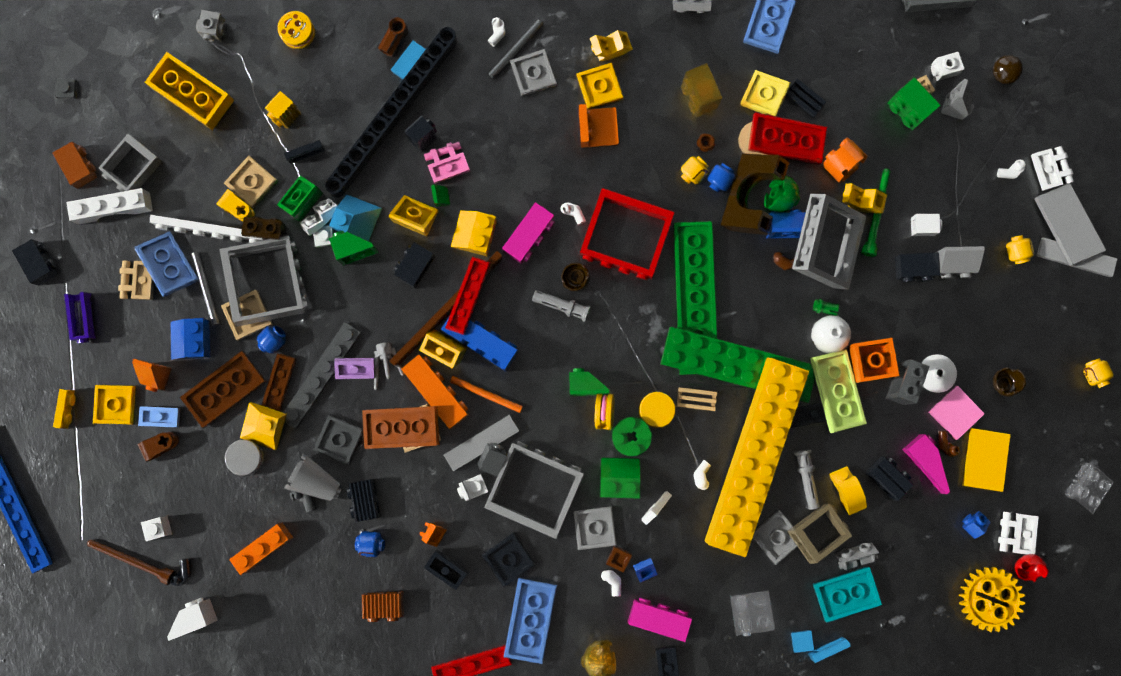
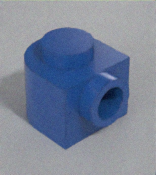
(976, 524)

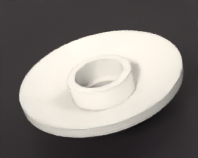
(949, 373)

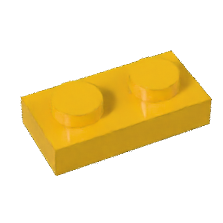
(63, 414)

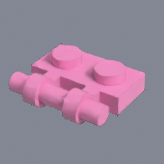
(448, 167)

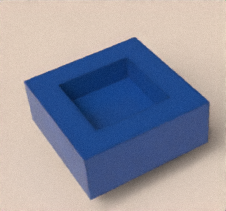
(645, 570)

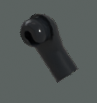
(183, 575)

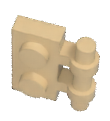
(142, 283)

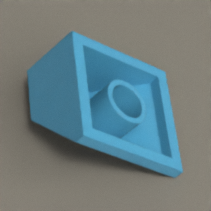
(355, 217)

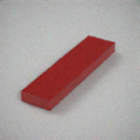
(468, 295)
(473, 664)

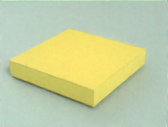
(765, 93)

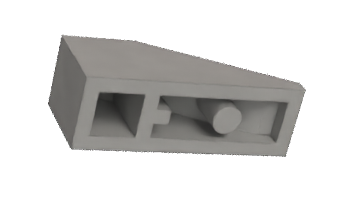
(959, 101)

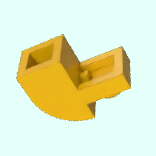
(611, 45)
(864, 199)
(849, 490)

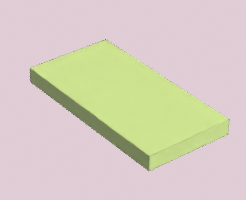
(838, 391)

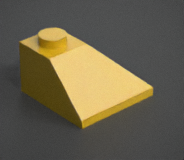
(263, 425)

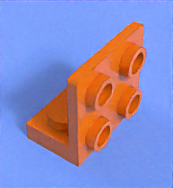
(598, 126)

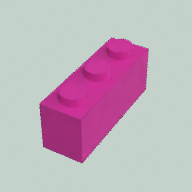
(529, 233)
(660, 619)

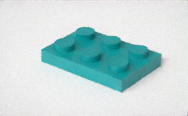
(847, 594)

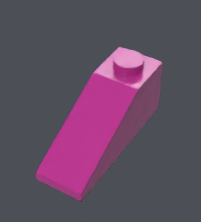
(928, 460)

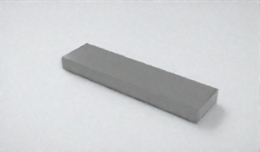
(1097, 264)
(475, 446)

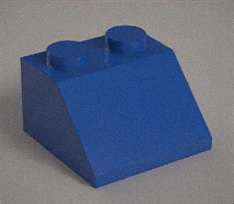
(786, 224)
(190, 339)

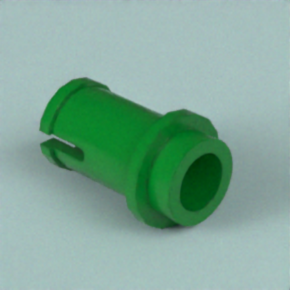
(825, 307)

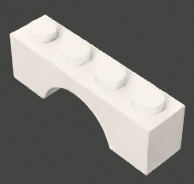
(93, 208)

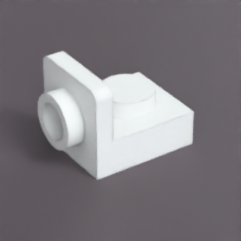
(472, 488)

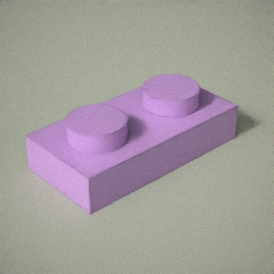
(354, 368)

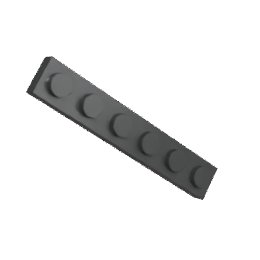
(320, 375)

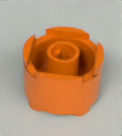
(845, 160)

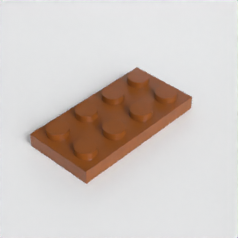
(400, 427)

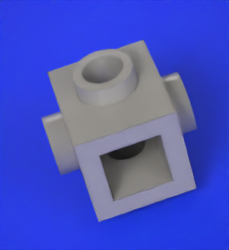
(211, 26)

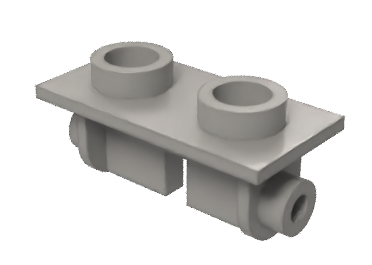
(865, 553)

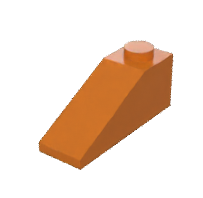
(151, 374)

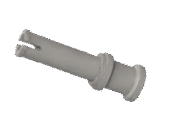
(570, 307)
(806, 470)

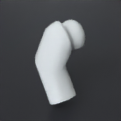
(499, 31)
(1013, 172)
(573, 210)

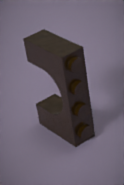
(751, 171)

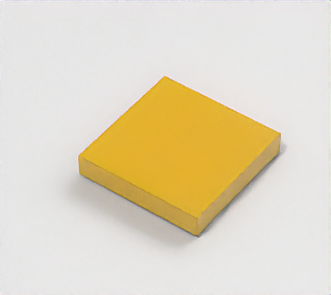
(599, 86)
(114, 404)

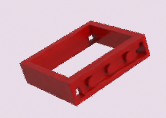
(636, 205)

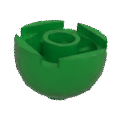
(783, 195)

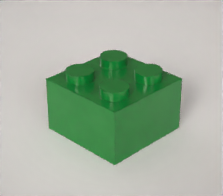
(913, 104)

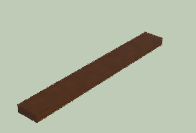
(443, 312)

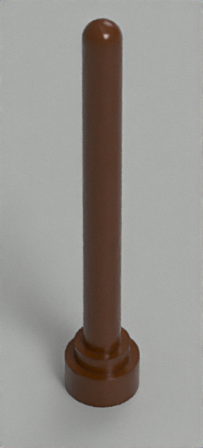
(163, 575)

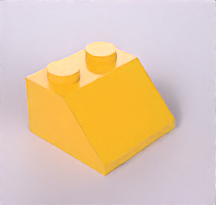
(474, 232)

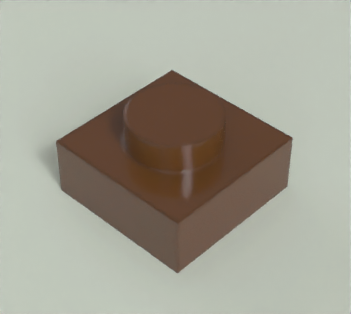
(619, 558)

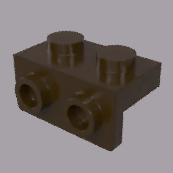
(263, 228)

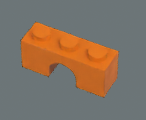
(261, 548)

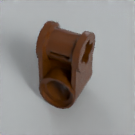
(156, 446)

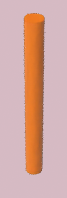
(486, 394)

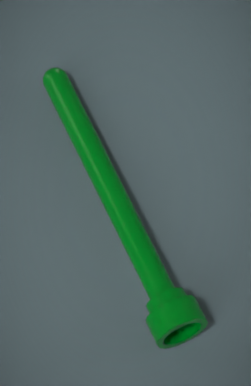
(870, 248)

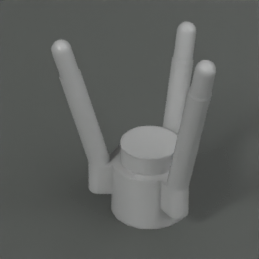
(384, 352)

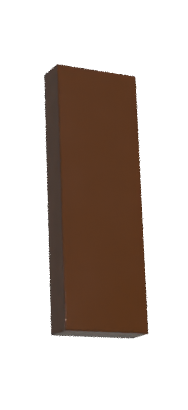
(279, 382)

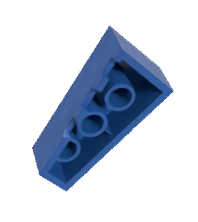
(486, 344)

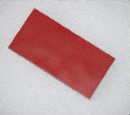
(787, 138)

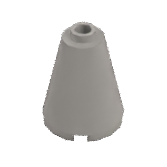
(313, 480)

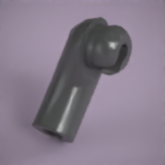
(306, 499)

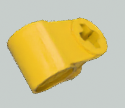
(234, 205)

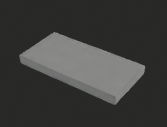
(1070, 224)

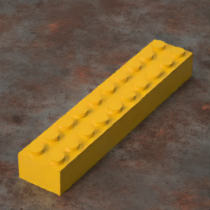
(756, 457)

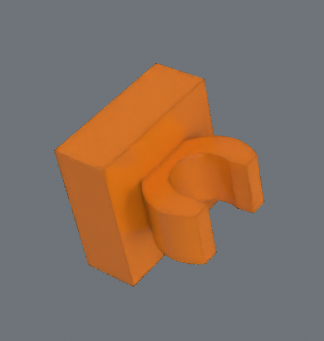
(433, 534)

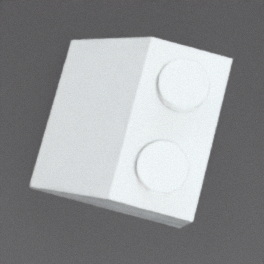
(193, 617)

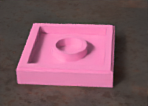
(956, 412)

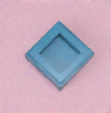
(802, 641)

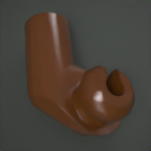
(782, 261)
(945, 446)

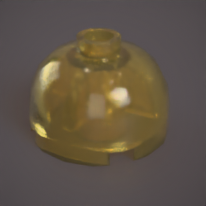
(598, 659)

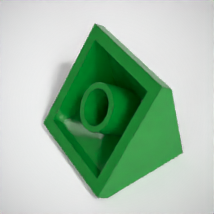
(300, 198)

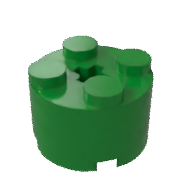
(642, 436)

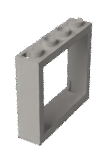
(811, 236)
(254, 248)
(520, 518)

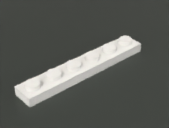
(200, 229)

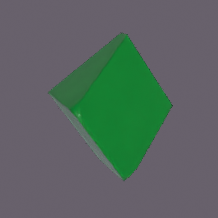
(440, 195)

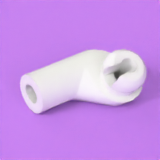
(700, 475)
(613, 579)

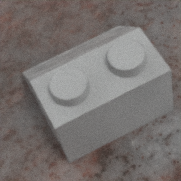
(960, 261)

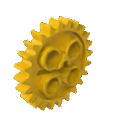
(986, 614)

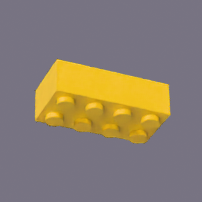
(189, 91)

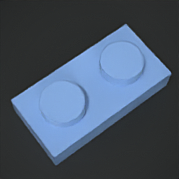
(159, 416)

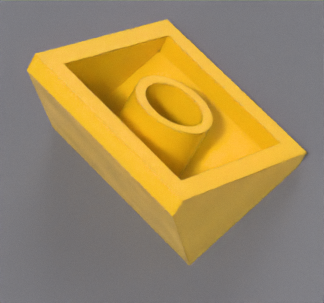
(413, 215)

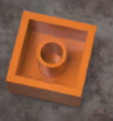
(873, 360)

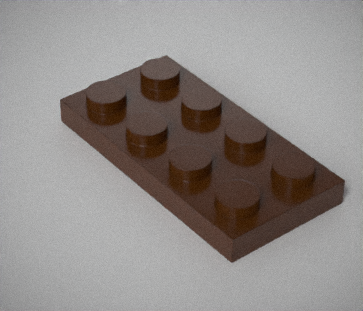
(222, 389)

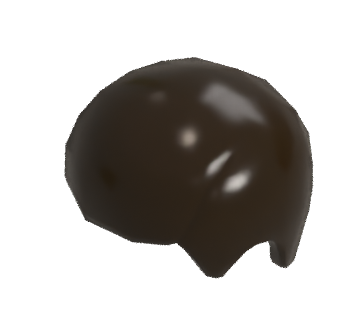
(1007, 69)
(575, 277)
(1009, 382)

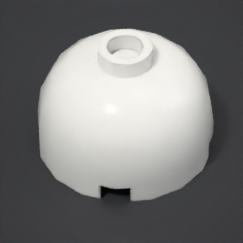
(831, 334)

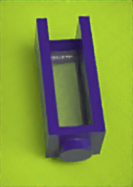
(79, 317)

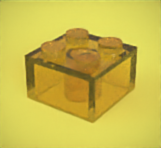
(701, 90)

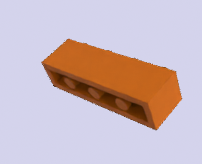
(434, 390)

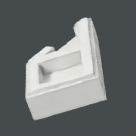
(656, 507)

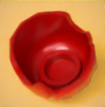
(1031, 567)

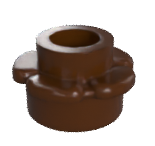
(705, 147)

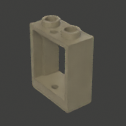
(806, 545)

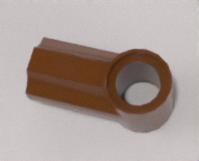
(392, 38)

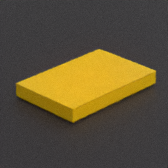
(986, 459)

